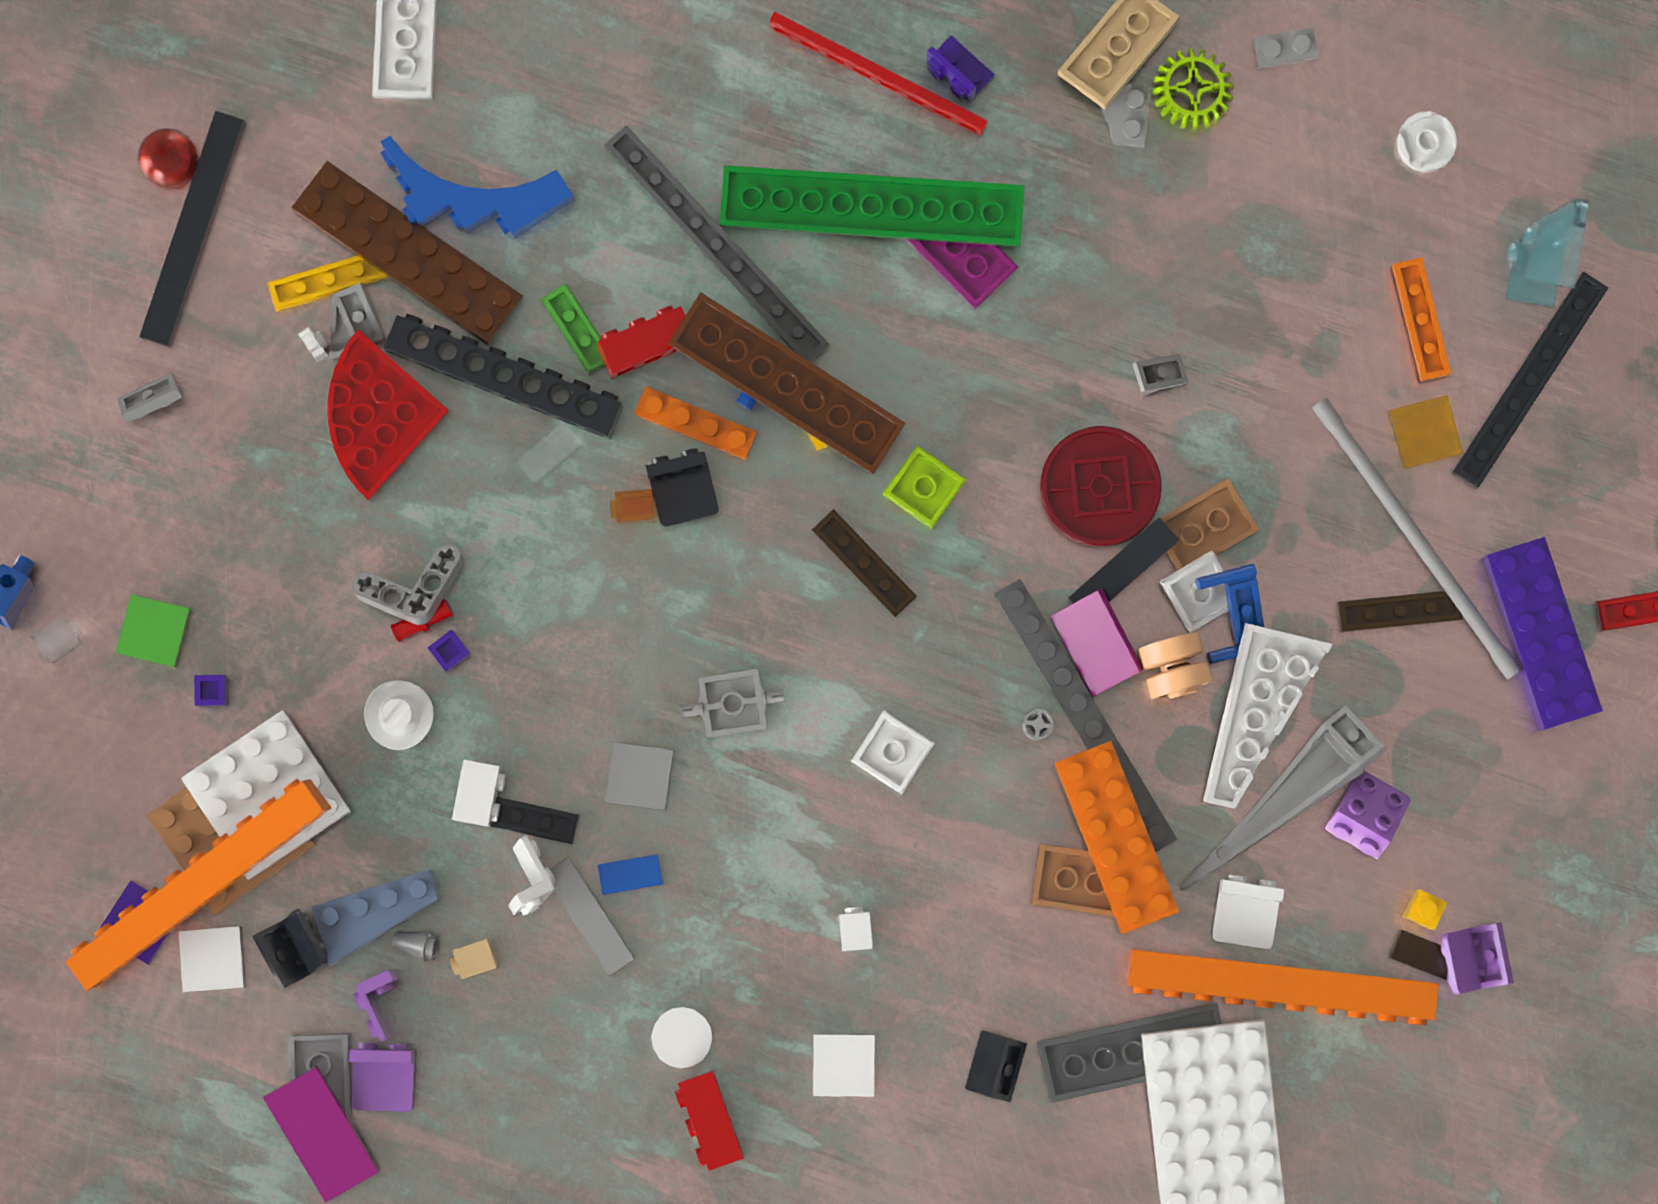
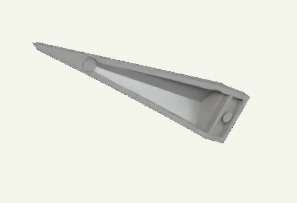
(1323, 766)

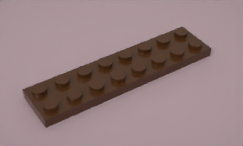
(407, 253)
(786, 383)

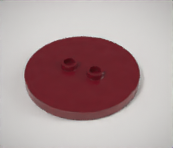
(1100, 486)

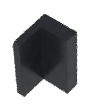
(995, 1066)

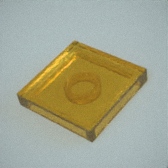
(1425, 432)

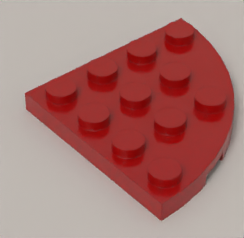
(376, 414)

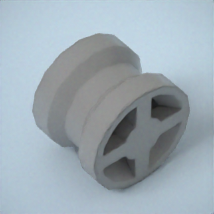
(1038, 724)

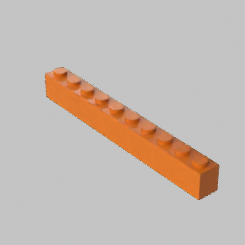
(198, 884)
(1282, 985)

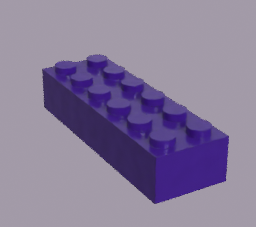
(1541, 634)

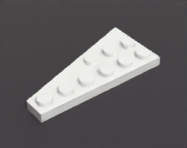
(1261, 697)

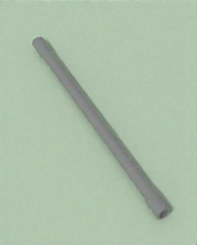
(1335, 425)

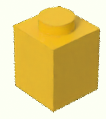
(1424, 909)

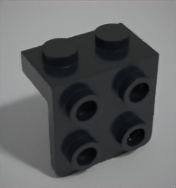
(682, 487)
(291, 949)

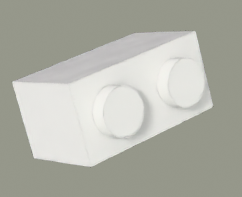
(478, 793)

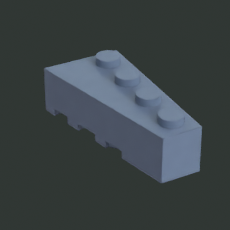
(364, 916)

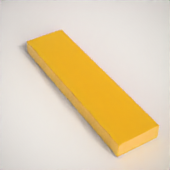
(322, 282)

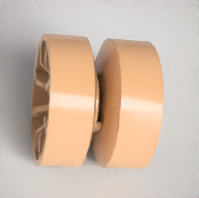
(1177, 674)

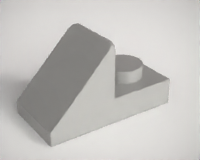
(1160, 373)

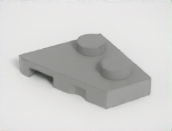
(1129, 115)
(349, 313)

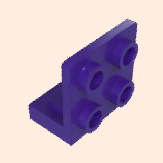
(959, 69)

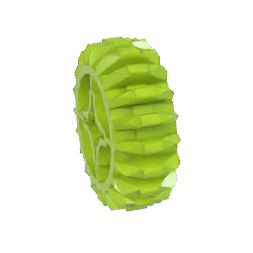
(1206, 87)

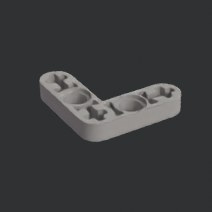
(412, 597)

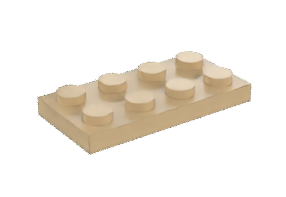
(1117, 48)

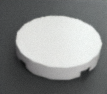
(1427, 141)
(682, 1037)

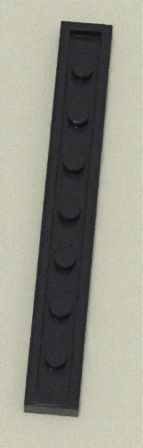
(192, 229)
(1530, 380)

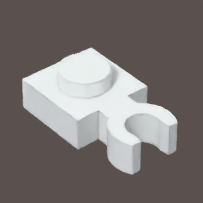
(315, 343)

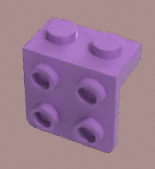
(1368, 814)
(1476, 958)
(382, 1077)

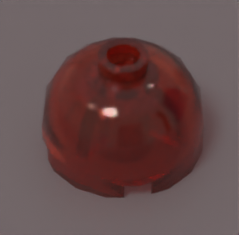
(178, 164)

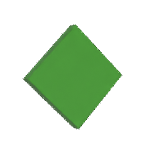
(153, 630)

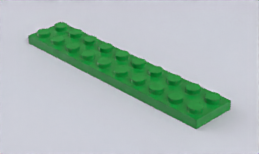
(872, 205)

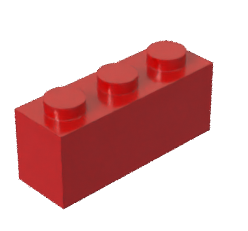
(640, 343)
(709, 1121)

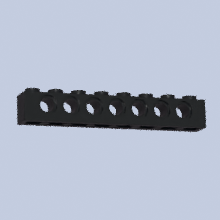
(401, 342)

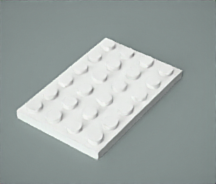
(1213, 1115)

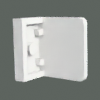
(538, 876)
(1246, 912)

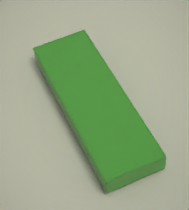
(575, 327)

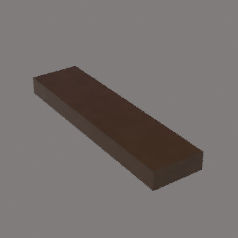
(864, 563)
(1397, 611)

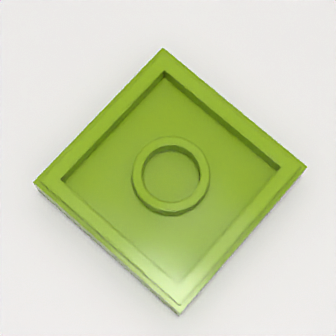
(924, 487)

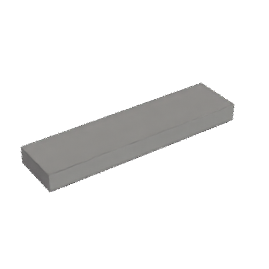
(590, 917)

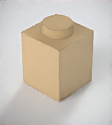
(474, 959)

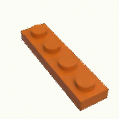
(1421, 319)
(695, 423)

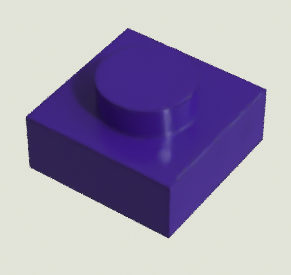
(449, 650)
(210, 690)

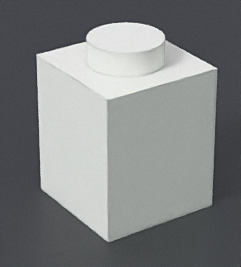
(855, 929)

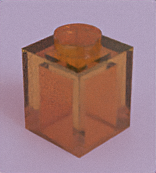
(633, 507)

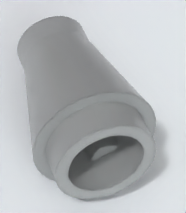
(417, 944)

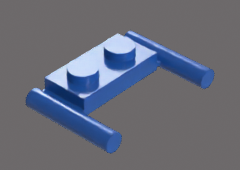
(1242, 601)

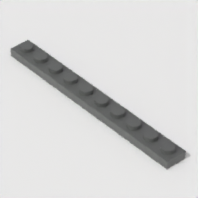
(716, 244)
(1076, 699)

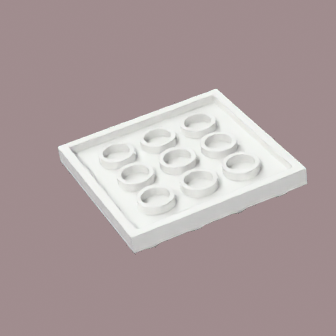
(254, 771)

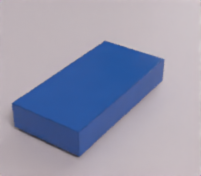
(630, 874)

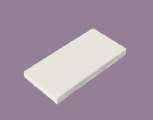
(405, 49)

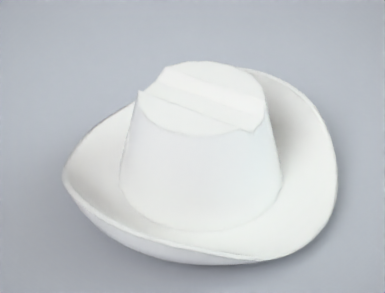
(398, 714)

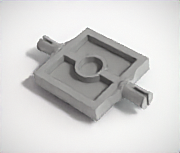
(732, 703)

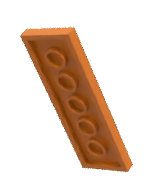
(1116, 837)

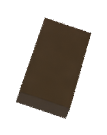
(1420, 954)

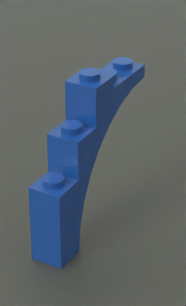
(517, 206)

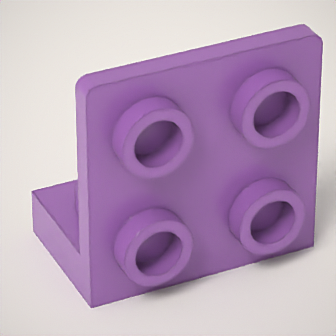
(366, 1000)

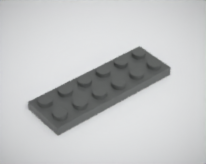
(1111, 1054)

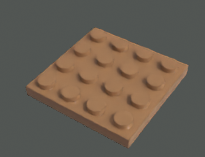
(189, 832)

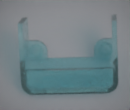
(1547, 255)

